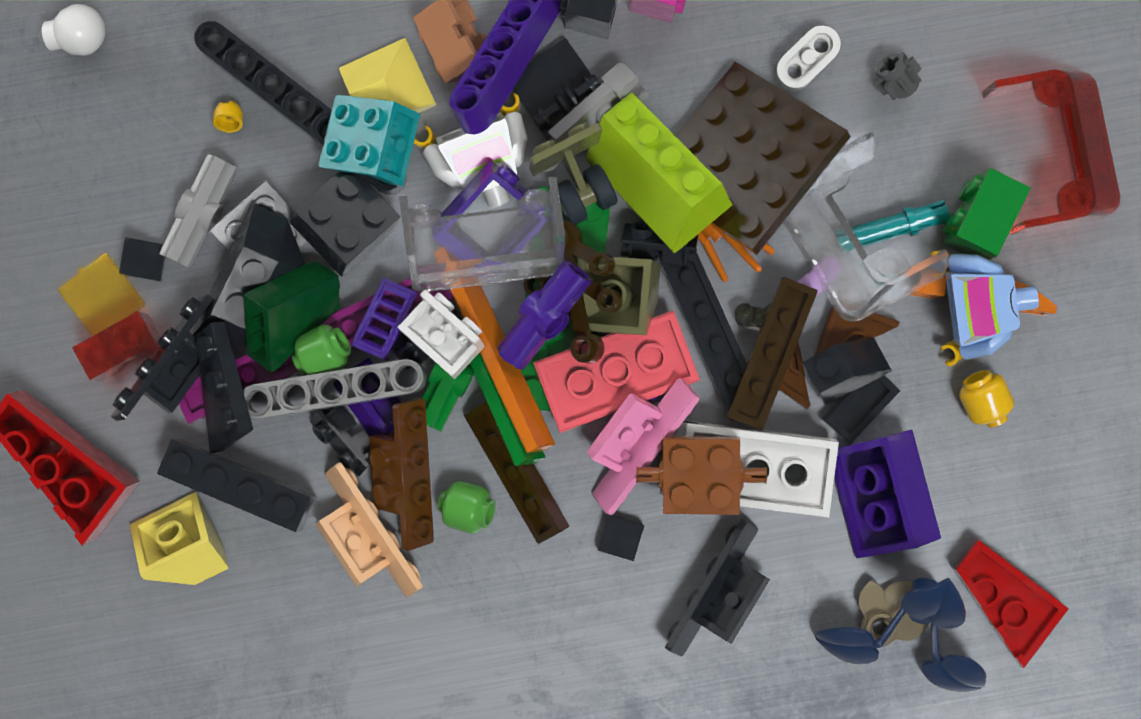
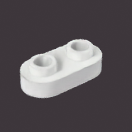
(807, 58)

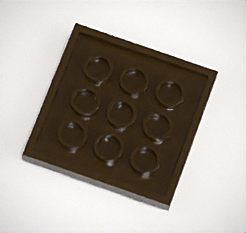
(761, 150)

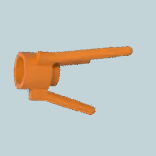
(715, 234)

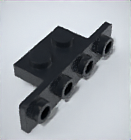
(171, 370)
(724, 596)

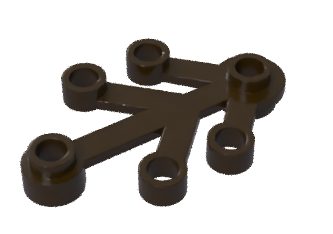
(575, 247)

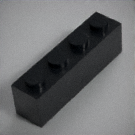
(236, 485)

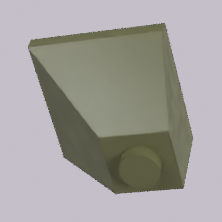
(637, 283)

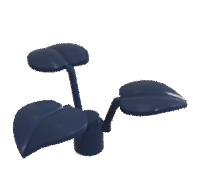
(924, 604)

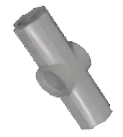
(198, 210)

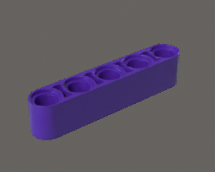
(501, 62)

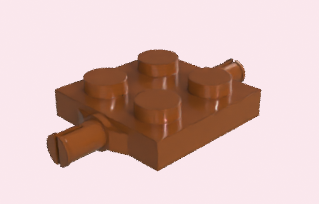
(701, 475)

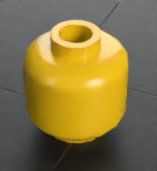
(986, 398)

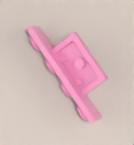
(635, 440)

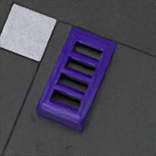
(366, 325)

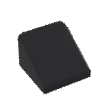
(142, 260)

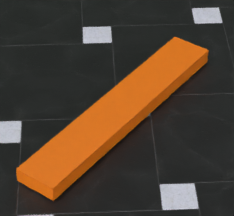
(506, 377)

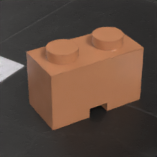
(450, 36)

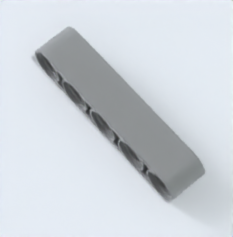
(352, 392)

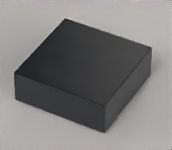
(621, 537)

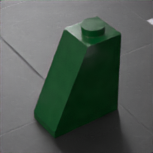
(287, 309)

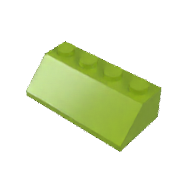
(657, 174)

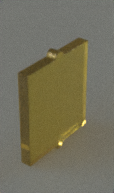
(101, 295)

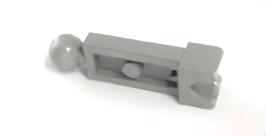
(617, 85)

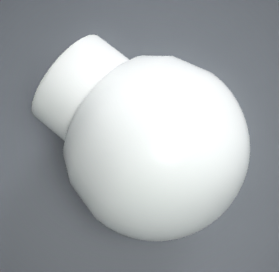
(75, 30)

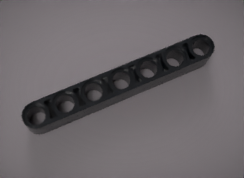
(284, 99)

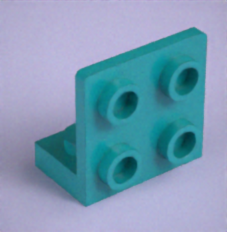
(370, 138)

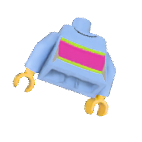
(982, 305)

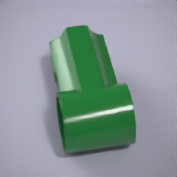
(443, 394)

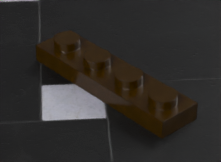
(772, 353)
(521, 482)

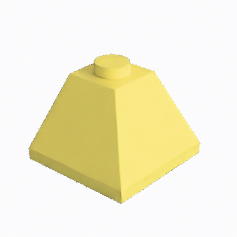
(389, 76)
(178, 543)

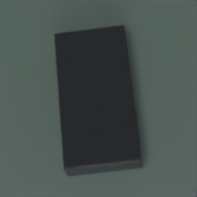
(860, 408)

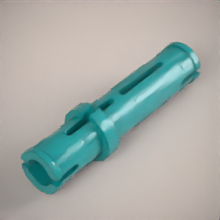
(902, 223)

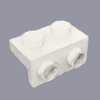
(442, 334)

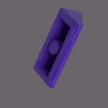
(373, 415)

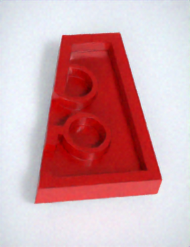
(1010, 600)

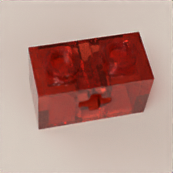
(118, 346)

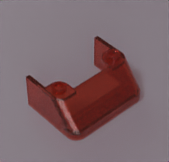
(1095, 186)

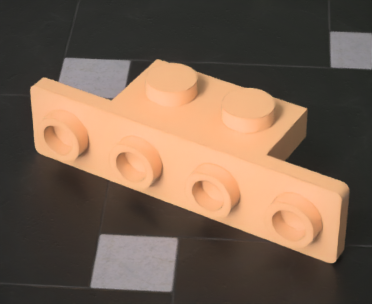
(360, 537)

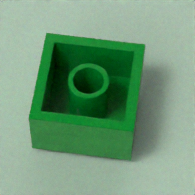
(985, 215)

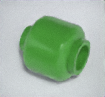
(321, 350)
(466, 507)

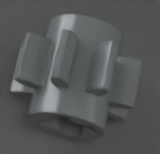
(898, 76)

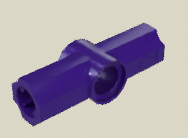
(543, 315)

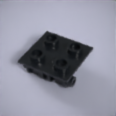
(554, 85)

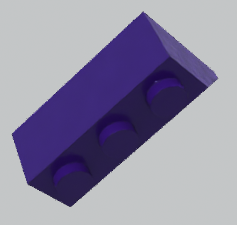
(885, 495)

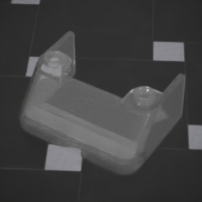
(484, 244)
(848, 276)

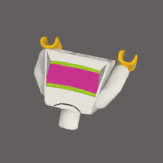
(463, 155)

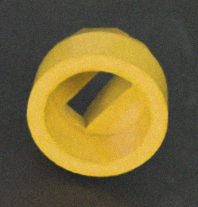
(221, 117)

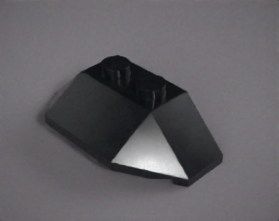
(258, 255)

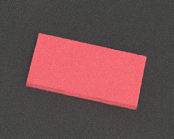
(629, 365)

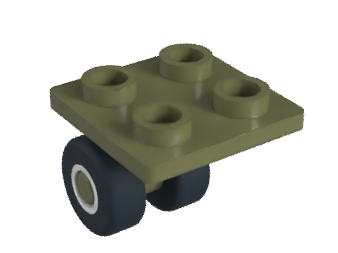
(597, 184)

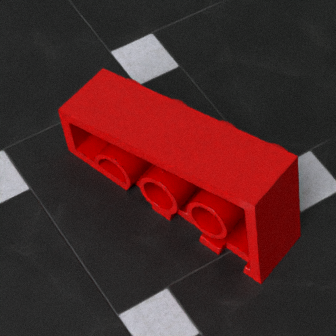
(66, 466)

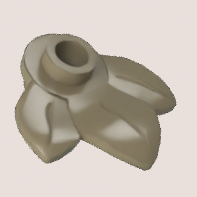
(883, 605)

